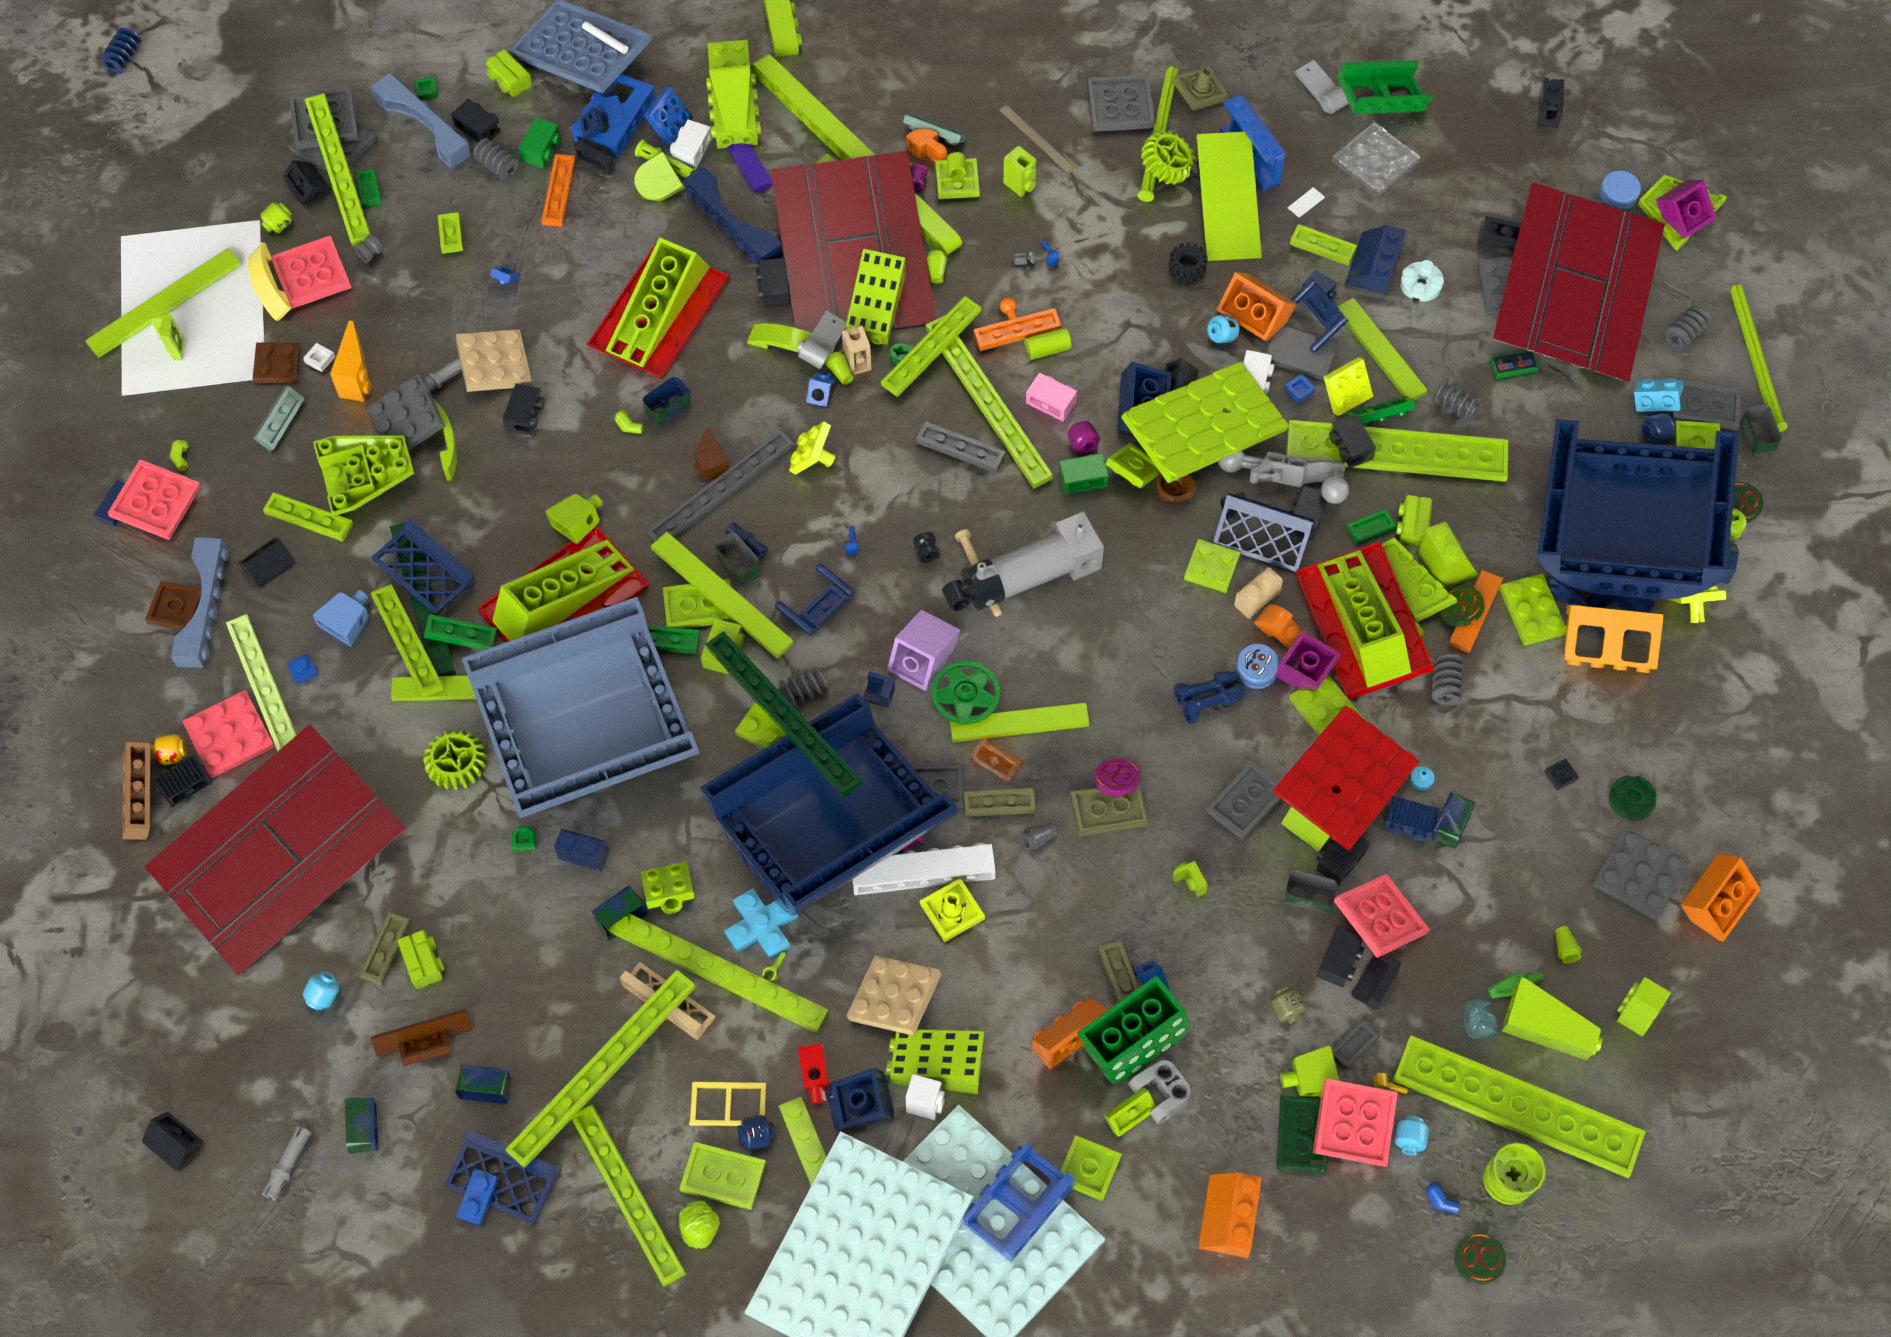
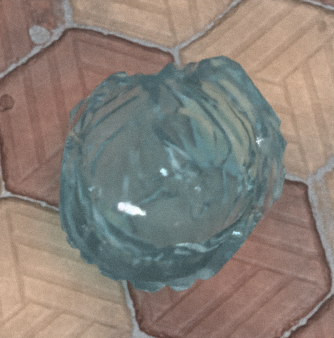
(1478, 1021)

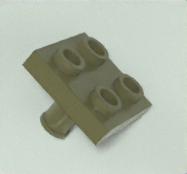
(1200, 88)

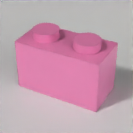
(1051, 396)

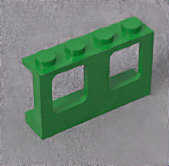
(1378, 77)

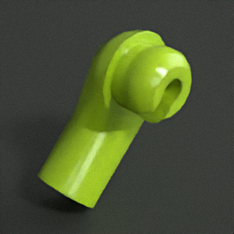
(626, 424)
(177, 448)

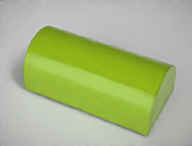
(1048, 343)

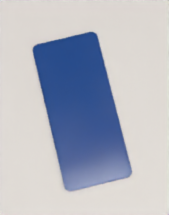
(613, 110)

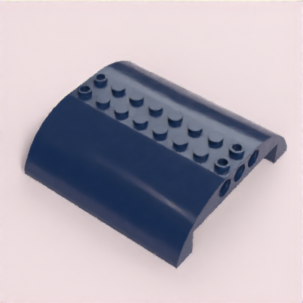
(1638, 515)
(798, 827)

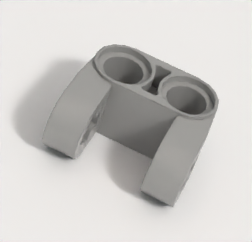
(1166, 1087)

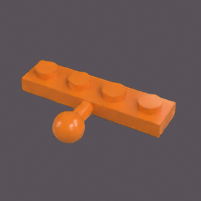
(1015, 328)

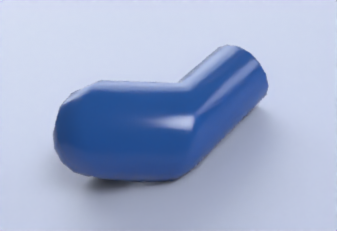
(1440, 1200)

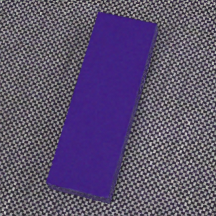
(750, 166)

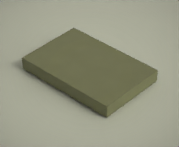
(1104, 813)

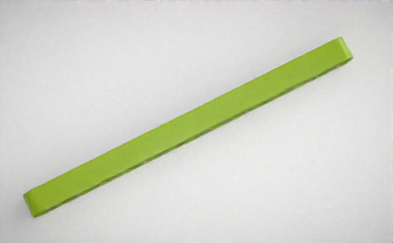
(842, 141)

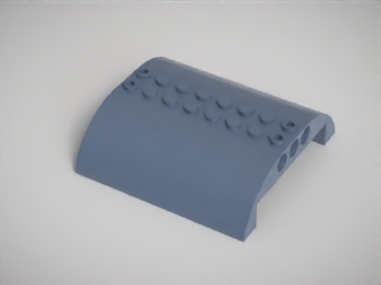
(578, 707)

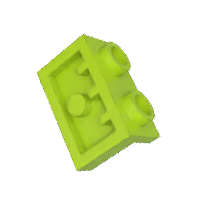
(169, 334)

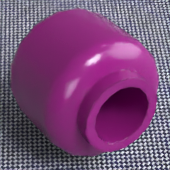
(1083, 437)

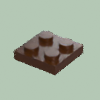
(276, 362)
(173, 605)

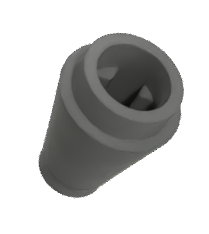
(1037, 836)

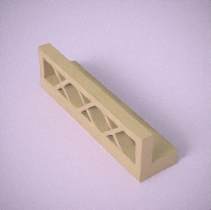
(678, 1017)

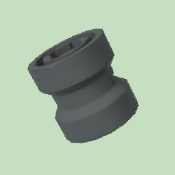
(368, 248)

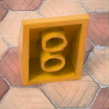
(350, 369)

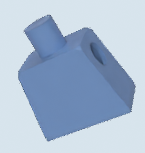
(343, 616)

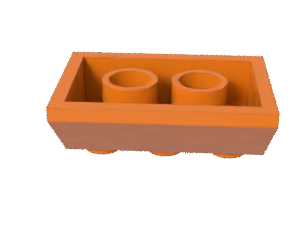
(1256, 305)
(1721, 896)
(1062, 1038)
(1230, 1213)

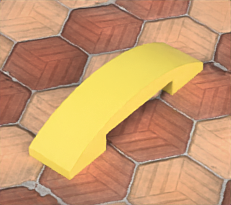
(264, 283)

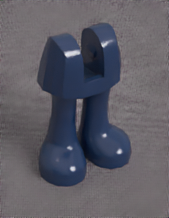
(1192, 707)

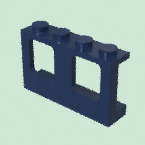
(1569, 597)

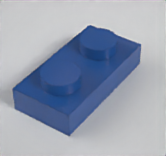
(477, 1197)

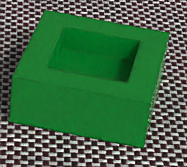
(426, 88)

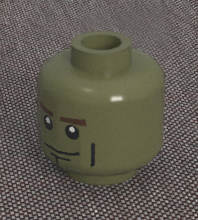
(1288, 1005)

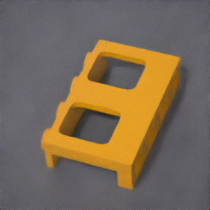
(1615, 624)

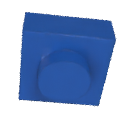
(504, 275)
(1299, 388)
(302, 668)

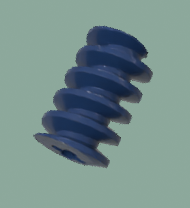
(120, 50)

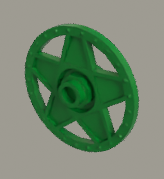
(965, 692)

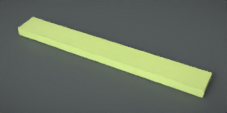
(261, 681)

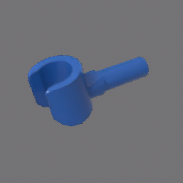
(1052, 257)
(852, 546)

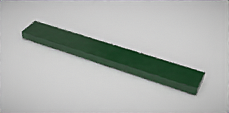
(436, 650)

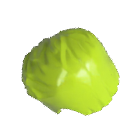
(698, 1224)

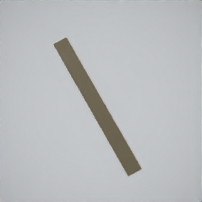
(1037, 139)

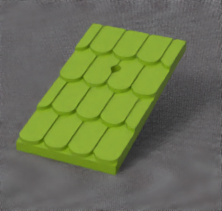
(1204, 421)

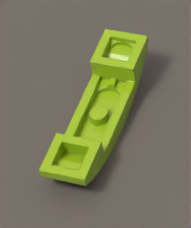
(779, 336)
(448, 457)

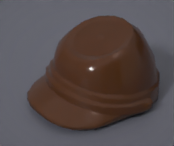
(1176, 491)

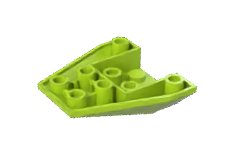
(361, 468)

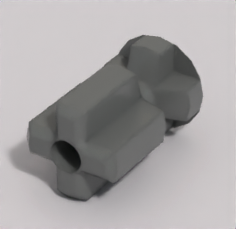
(1021, 258)

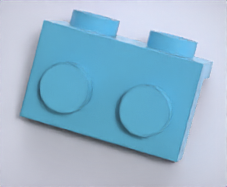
(1658, 395)

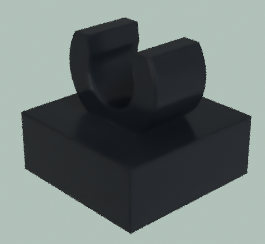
(1561, 774)

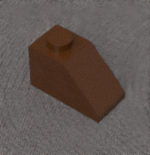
(709, 457)

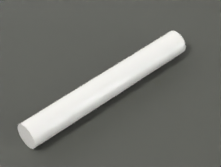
(605, 37)

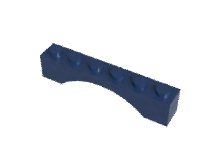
(757, 242)

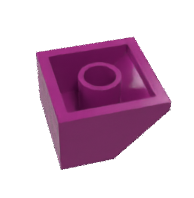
(1687, 207)
(1307, 663)

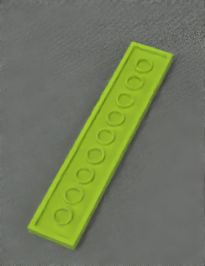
(1409, 451)
(1519, 1106)

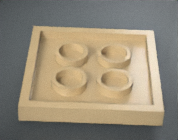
(493, 360)
(894, 995)

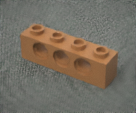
(136, 791)

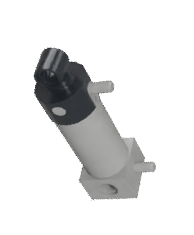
(1069, 550)

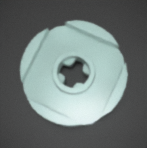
(1426, 271)

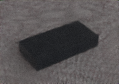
(594, 157)

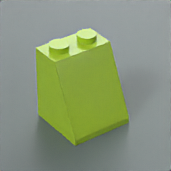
(1444, 556)

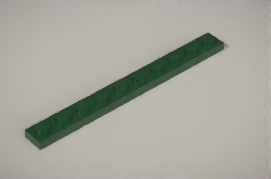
(784, 714)

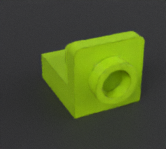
(1193, 877)

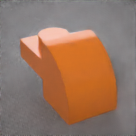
(925, 143)
(1278, 623)

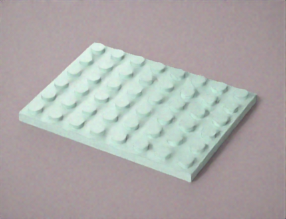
(859, 1248)
(974, 1276)

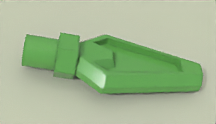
(1506, 986)

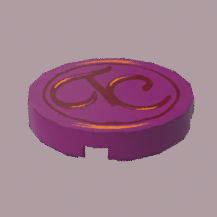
(1117, 777)

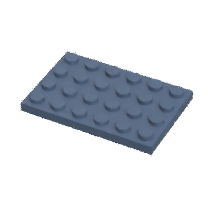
(567, 50)

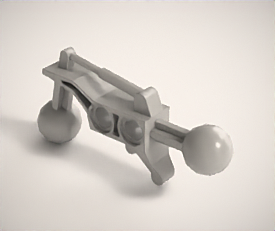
(1292, 472)

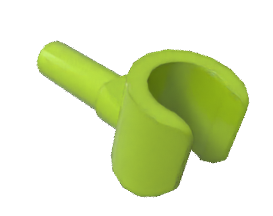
(774, 968)

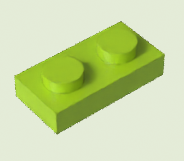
(450, 232)
(1130, 1112)

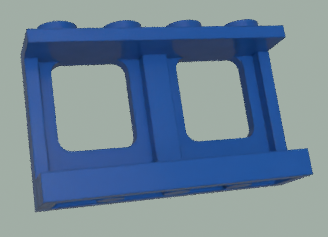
(633, 111)
(1263, 142)
(1030, 1213)

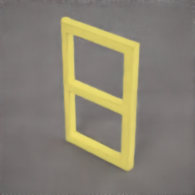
(728, 1086)

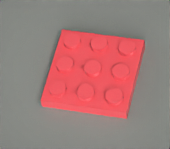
(310, 272)
(154, 499)
(228, 734)
(1381, 915)
(1355, 1122)

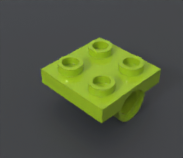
(957, 177)
(667, 887)

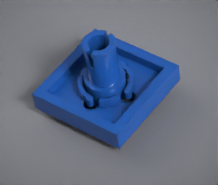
(663, 115)

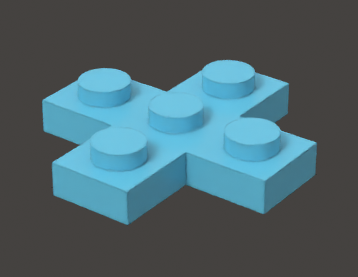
(759, 925)

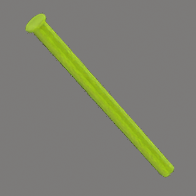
(1146, 193)
(1756, 354)

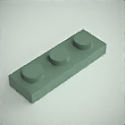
(951, 135)
(278, 418)

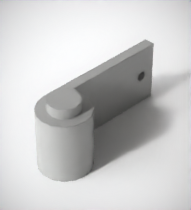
(1322, 87)
(822, 340)

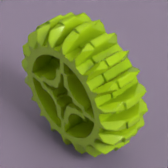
(1167, 157)
(471, 753)

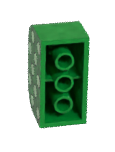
(1135, 1031)

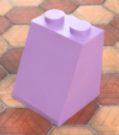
(922, 649)

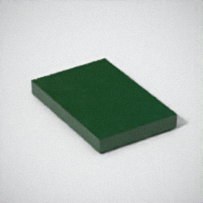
(1297, 1135)

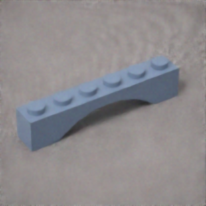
(397, 98)
(191, 644)

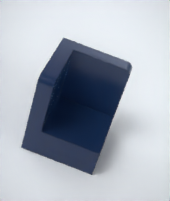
(879, 689)

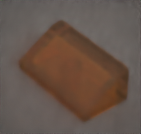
(996, 760)

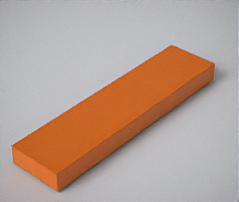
(558, 190)
(1465, 636)

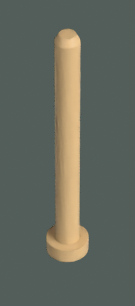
(963, 536)

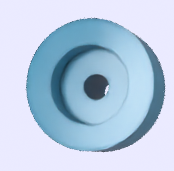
(1422, 778)

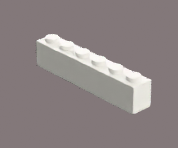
(928, 869)

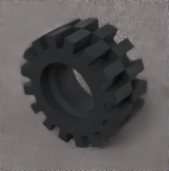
(1185, 272)

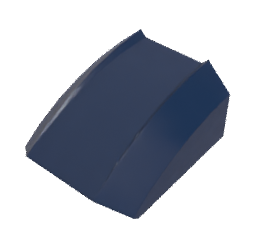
(860, 1100)

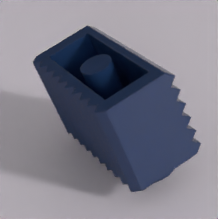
(1411, 819)
(581, 849)

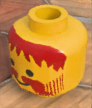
(168, 749)

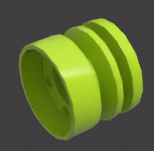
(1522, 1164)

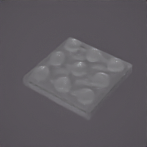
(1376, 159)

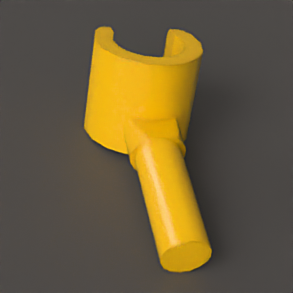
(1381, 1082)

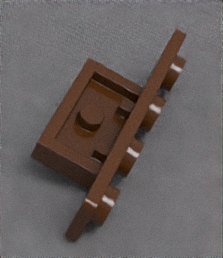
(422, 1039)

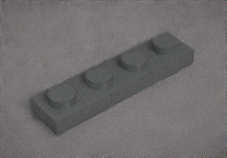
(960, 447)

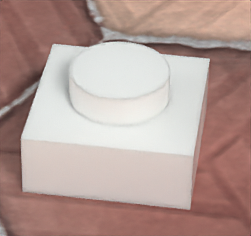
(319, 357)

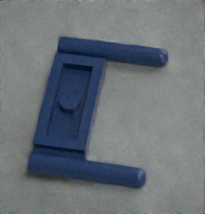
(1323, 309)
(823, 606)

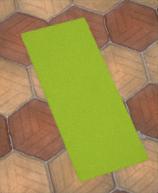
(1229, 196)

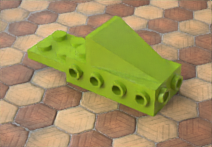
(732, 94)

